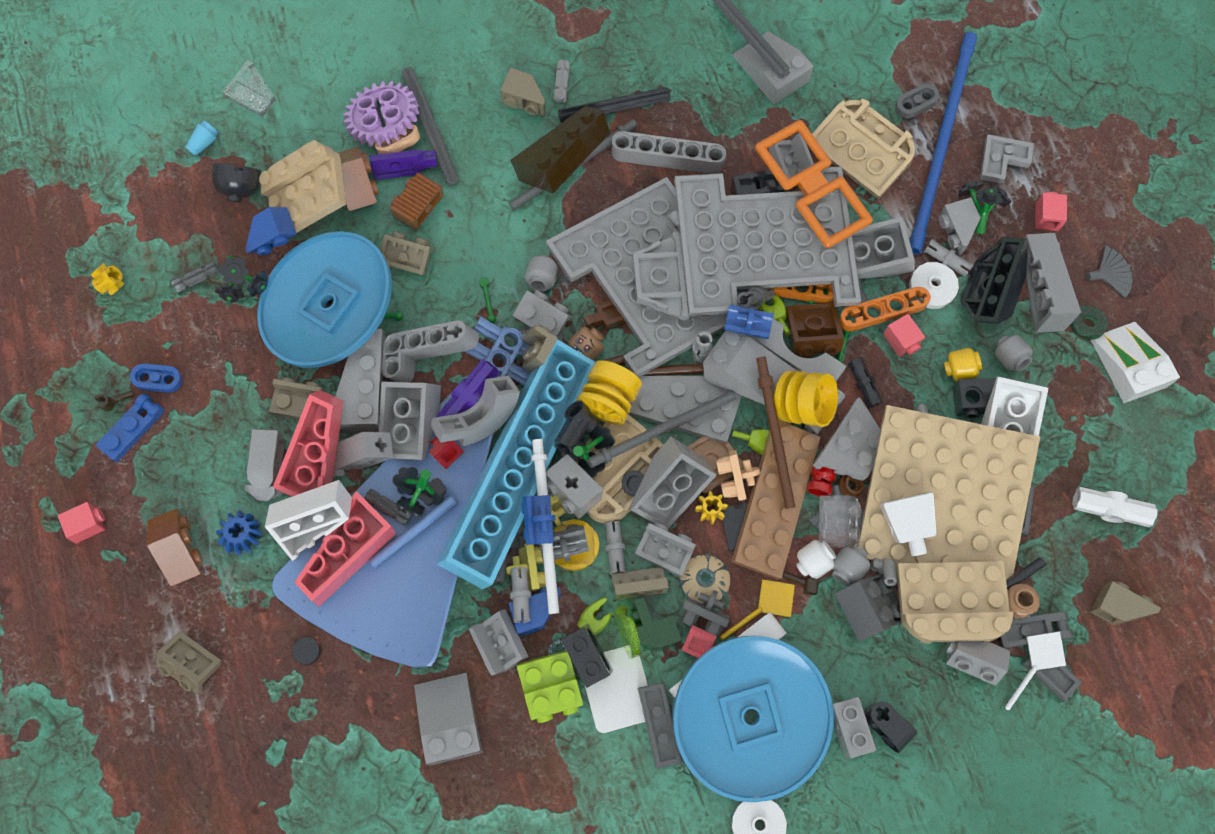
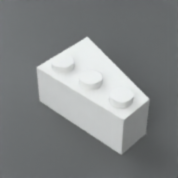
(308, 516)

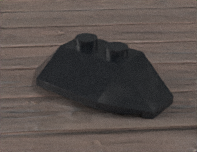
(996, 281)

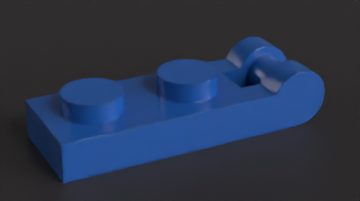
(130, 428)

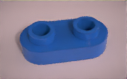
(157, 379)

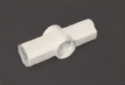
(1114, 507)

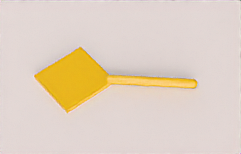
(774, 598)

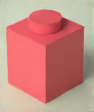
(1051, 211)
(904, 336)
(82, 522)

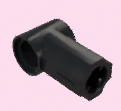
(578, 423)

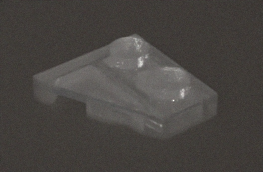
(250, 90)

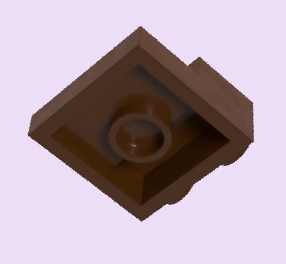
(814, 329)

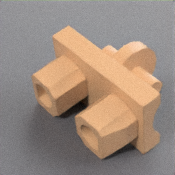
(731, 464)

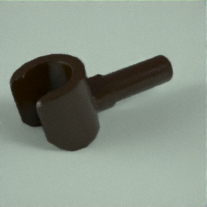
(110, 401)
(810, 584)

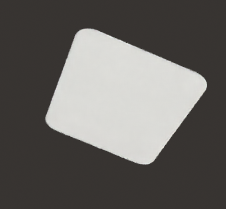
(616, 698)

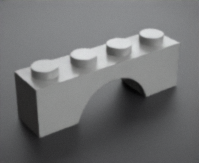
(820, 364)

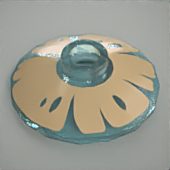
(691, 580)

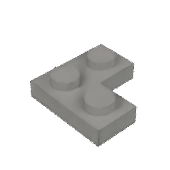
(1000, 152)

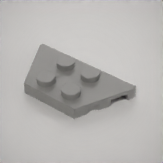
(661, 277)
(852, 444)

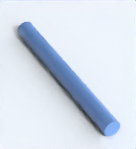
(413, 531)

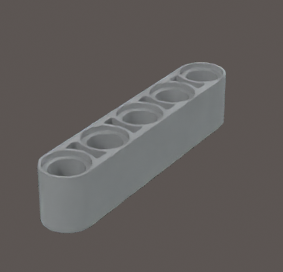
(677, 160)

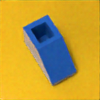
(269, 230)
(538, 613)

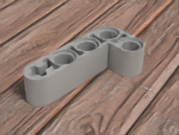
(406, 347)

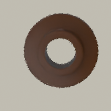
(857, 486)

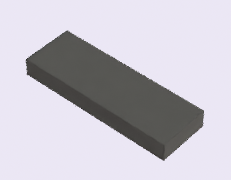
(659, 725)

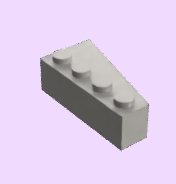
(1049, 285)
(362, 387)

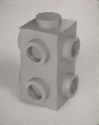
(978, 659)

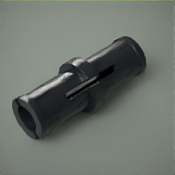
(865, 382)

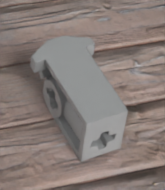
(362, 451)
(264, 464)

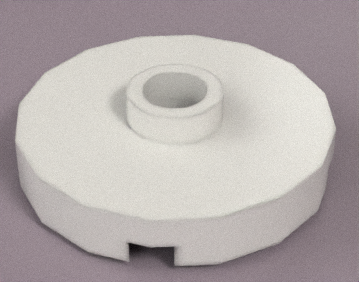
(943, 276)
(749, 812)

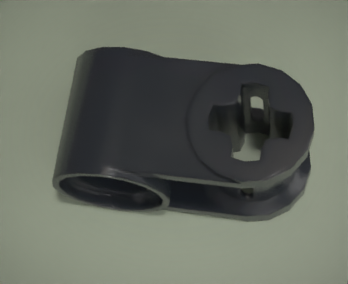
(892, 727)

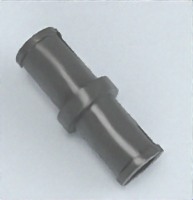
(755, 297)

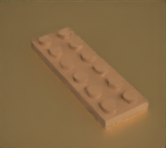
(767, 524)

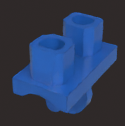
(749, 321)
(537, 520)

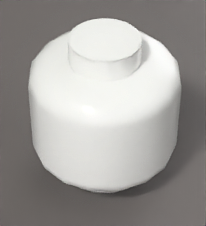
(815, 559)

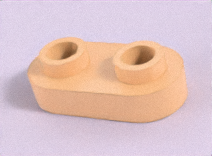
(404, 142)

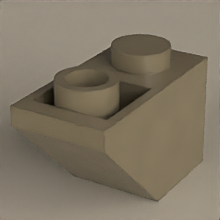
(523, 93)
(1120, 605)

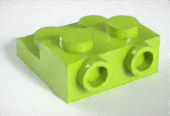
(550, 686)

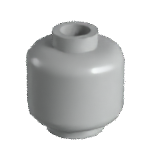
(541, 273)
(1014, 353)
(850, 565)

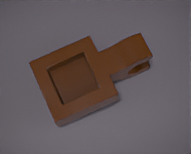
(604, 315)

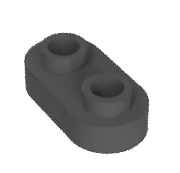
(914, 100)

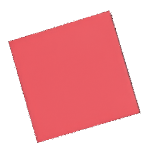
(698, 641)

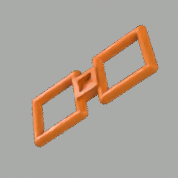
(813, 184)

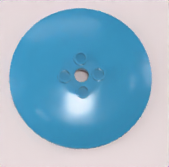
(323, 269)
(780, 745)

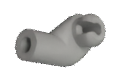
(887, 568)

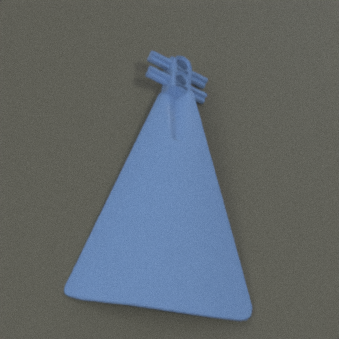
(405, 600)

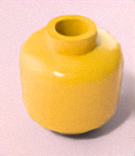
(963, 364)

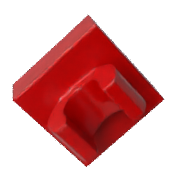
(445, 452)

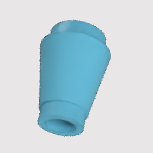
(201, 138)

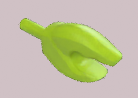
(779, 311)
(756, 439)
(587, 617)

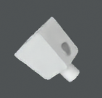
(911, 520)

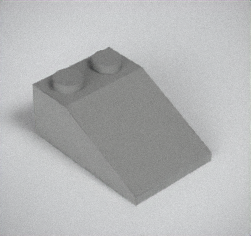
(765, 78)
(883, 250)
(735, 368)
(407, 415)
(671, 483)
(447, 719)

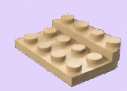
(865, 145)
(306, 183)
(615, 502)
(954, 600)

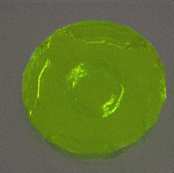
(627, 632)

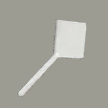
(1044, 653)

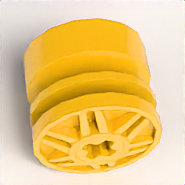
(610, 392)
(806, 398)

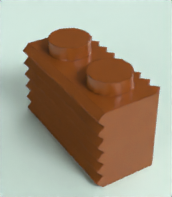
(416, 201)

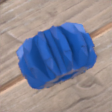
(234, 526)

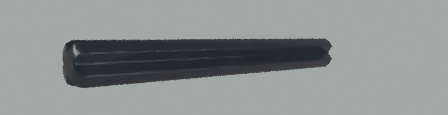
(620, 103)

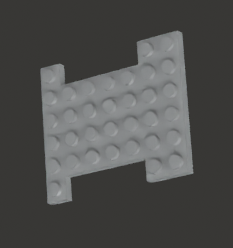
(759, 243)
(606, 248)

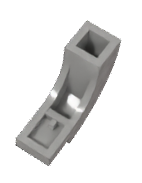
(482, 419)

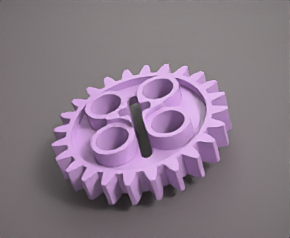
(397, 108)

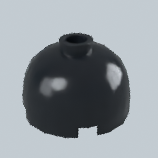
(235, 181)

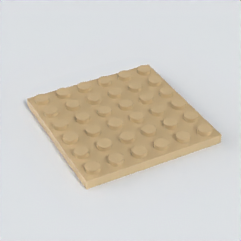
(977, 484)

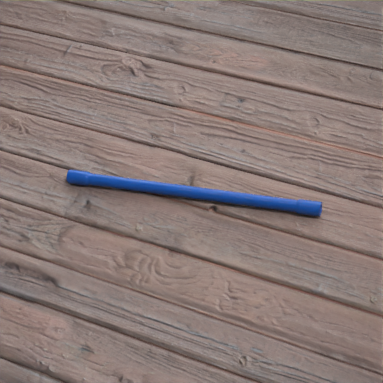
(919, 233)

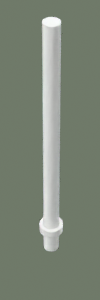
(548, 555)

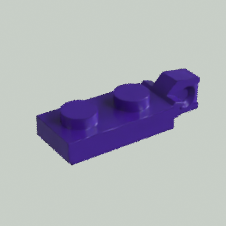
(401, 163)

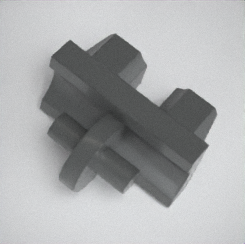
(569, 542)
(716, 619)

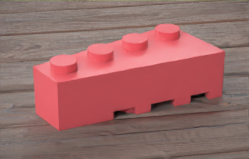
(313, 446)
(344, 551)

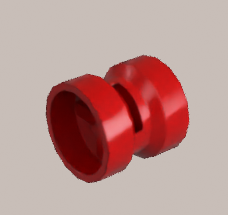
(821, 481)

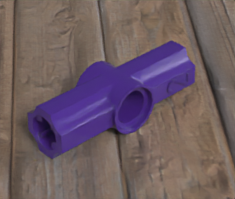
(470, 389)

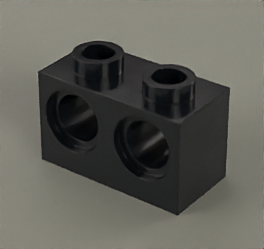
(755, 183)
(978, 390)
(587, 655)

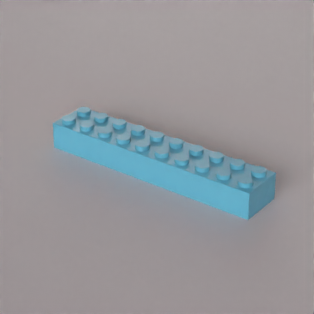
(494, 506)

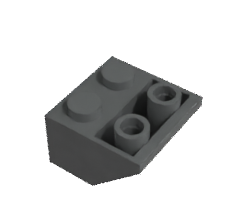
(870, 607)

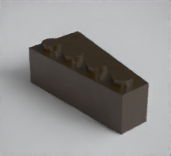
(561, 150)

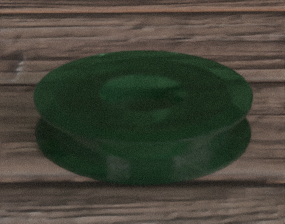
(1087, 332)

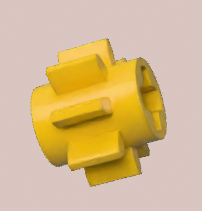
(107, 279)
(713, 514)

